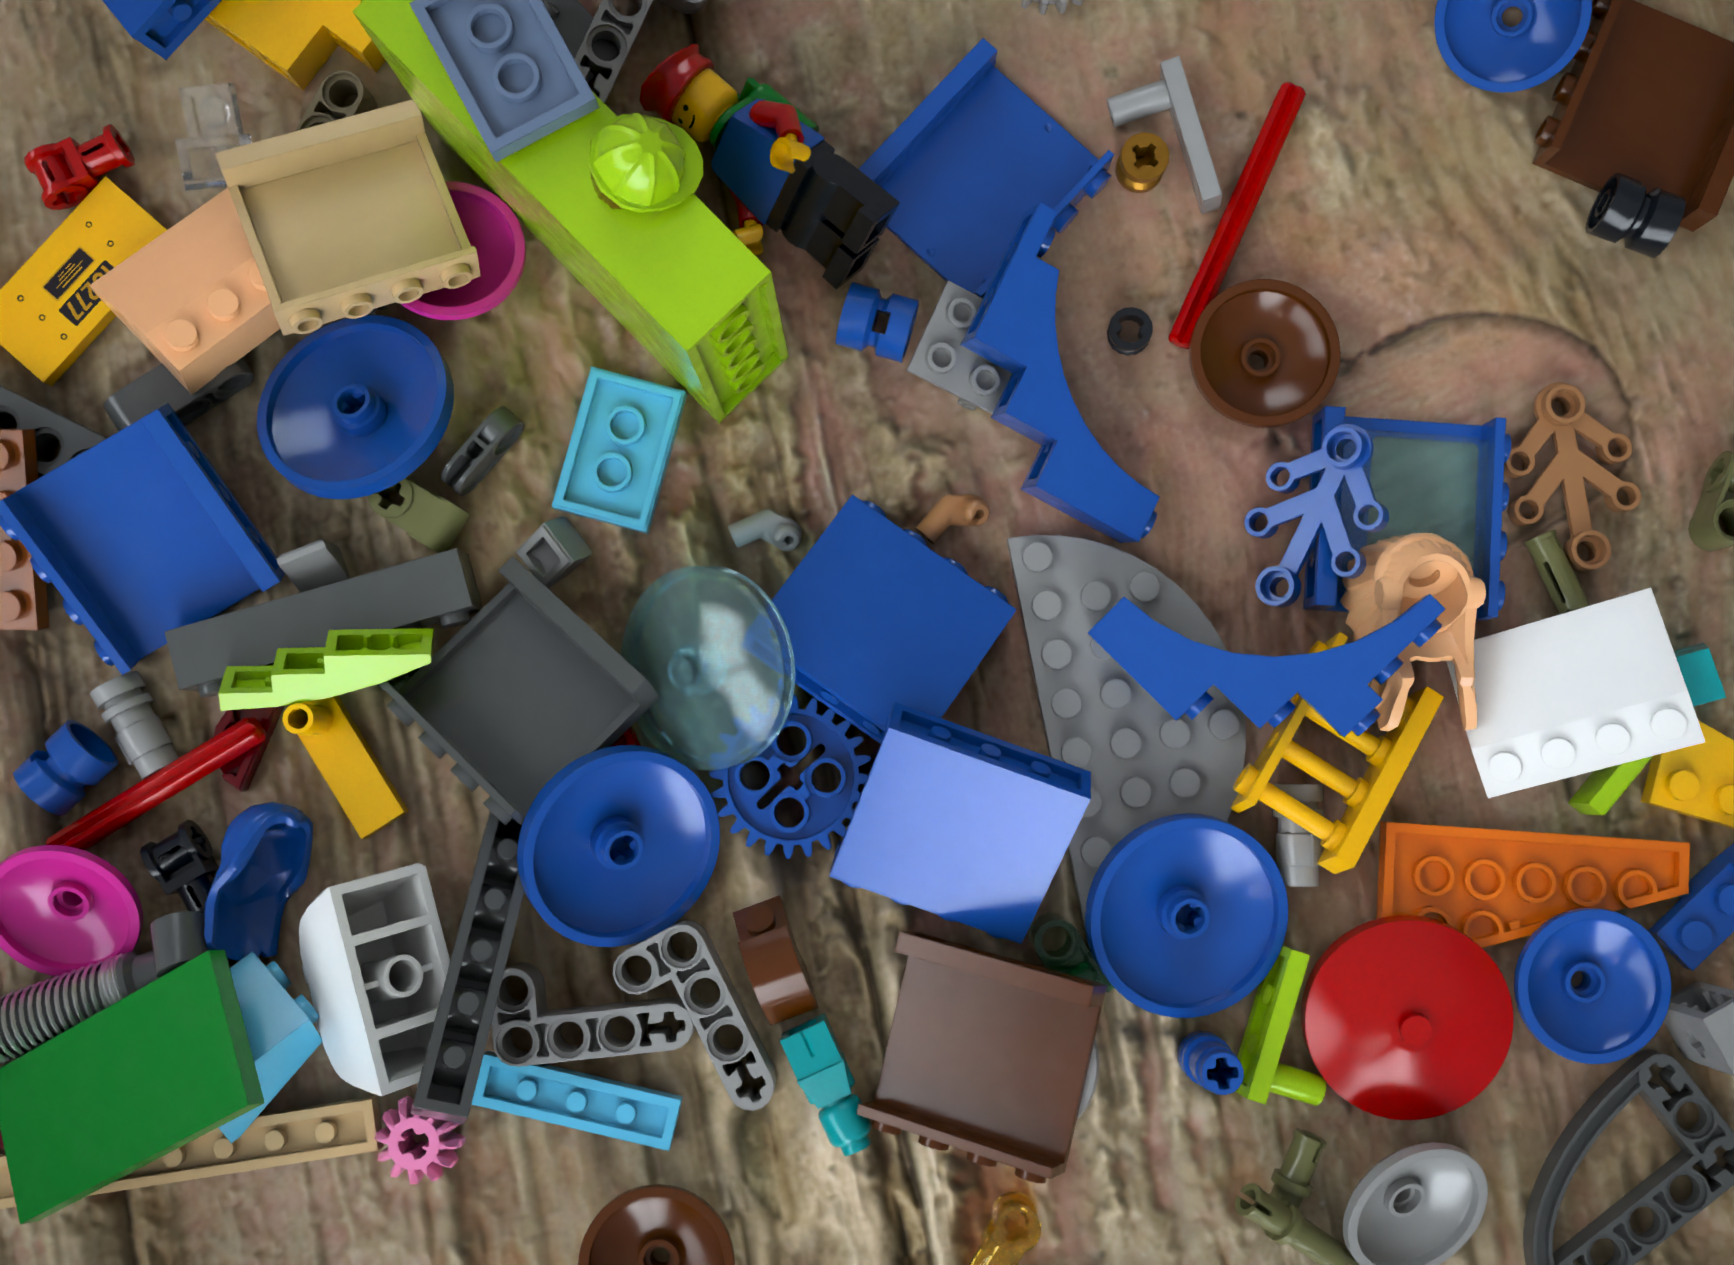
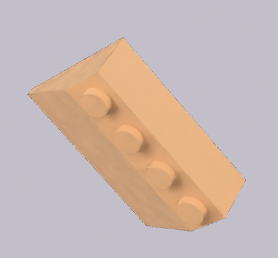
(194, 294)

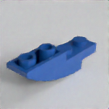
(1703, 916)

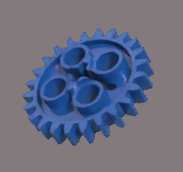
(821, 809)

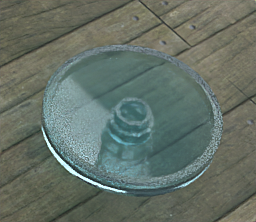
(717, 663)

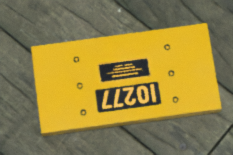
(48, 304)

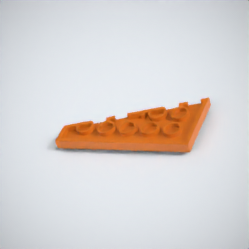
(1513, 881)

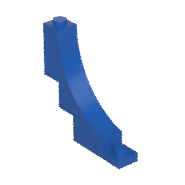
(1019, 334)

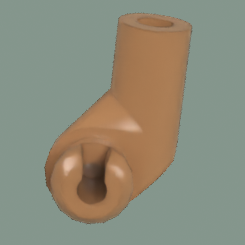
(953, 511)

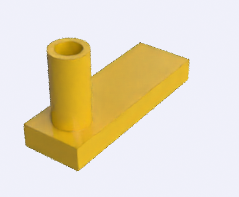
(346, 763)

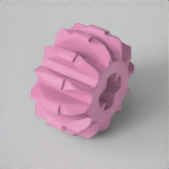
(418, 1157)

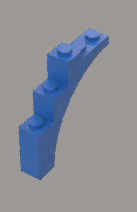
(1261, 686)

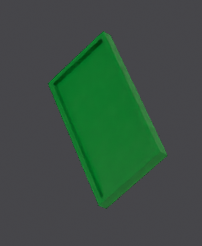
(126, 1087)

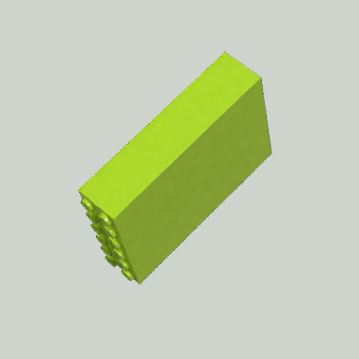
(663, 274)

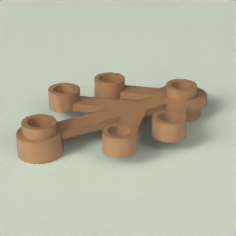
(1571, 469)

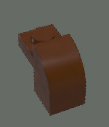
(774, 961)

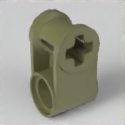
(1715, 502)
(422, 514)

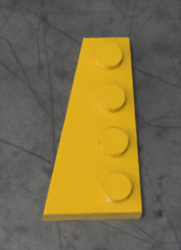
(1695, 779)

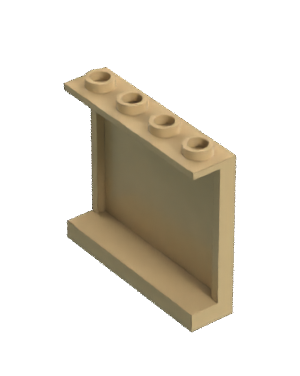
(348, 217)

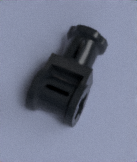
(183, 864)

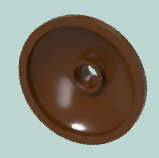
(1290, 336)
(653, 1218)

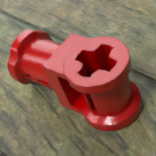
(73, 169)

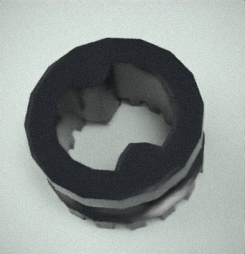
(1115, 327)

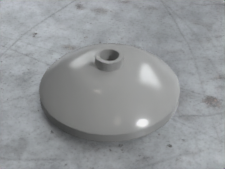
(1415, 1206)

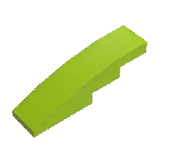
(345, 664)

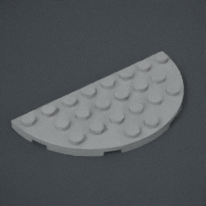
(1100, 715)

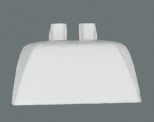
(375, 975)

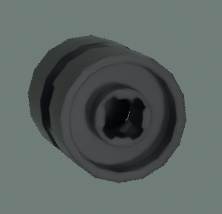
(1639, 217)

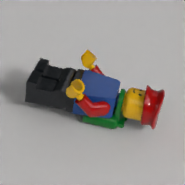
(773, 164)

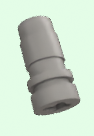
(137, 727)
(1295, 847)

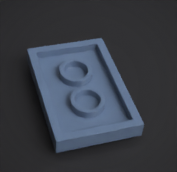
(507, 68)

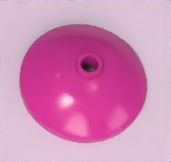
(500, 252)
(65, 909)

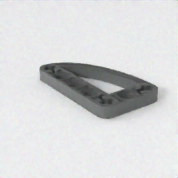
(1654, 1192)

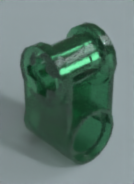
(1072, 957)

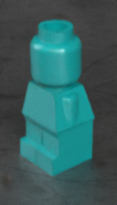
(827, 1082)

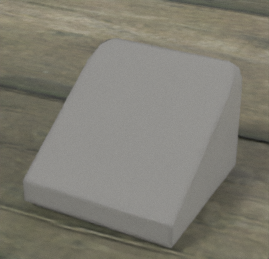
(554, 551)
(314, 565)

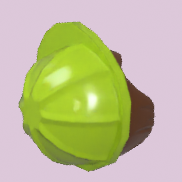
(644, 163)

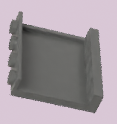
(521, 694)

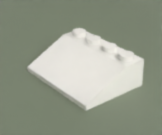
(1577, 695)

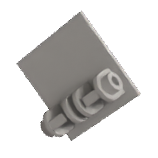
(947, 363)

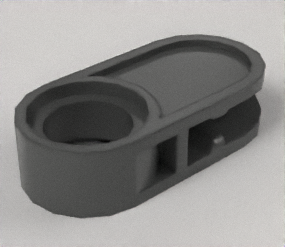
(482, 450)

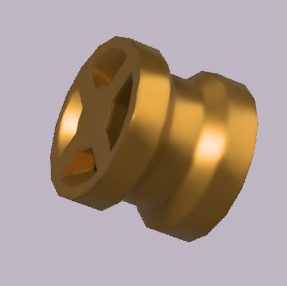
(1137, 174)

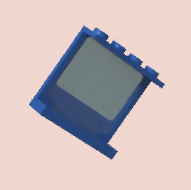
(1430, 481)

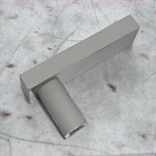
(1174, 94)

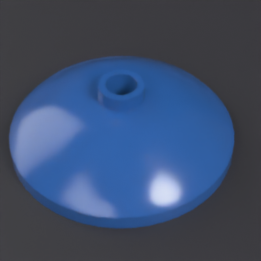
(1506, 57)
(1620, 993)

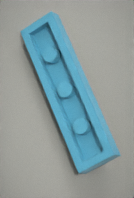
(579, 1101)

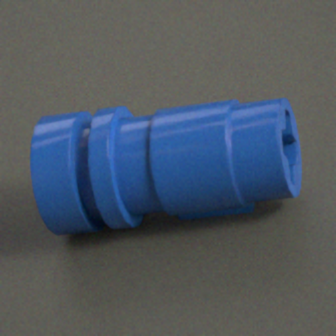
(1210, 1062)

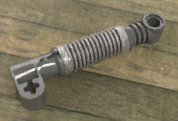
(60, 1006)

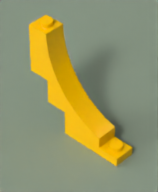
(296, 34)

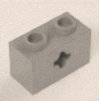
(1703, 1025)

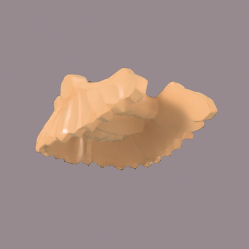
(1394, 579)

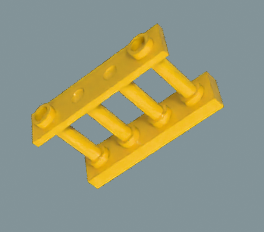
(1364, 796)

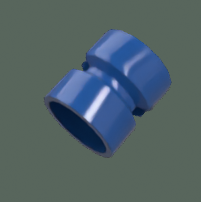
(860, 319)
(59, 775)

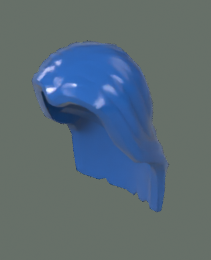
(259, 871)

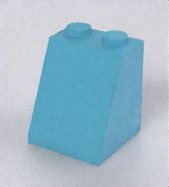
(277, 1031)

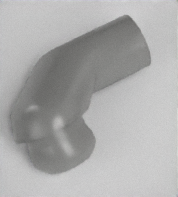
(769, 526)

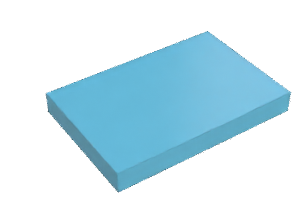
(619, 450)

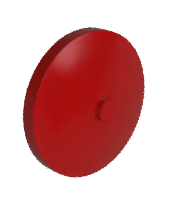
(1407, 1017)

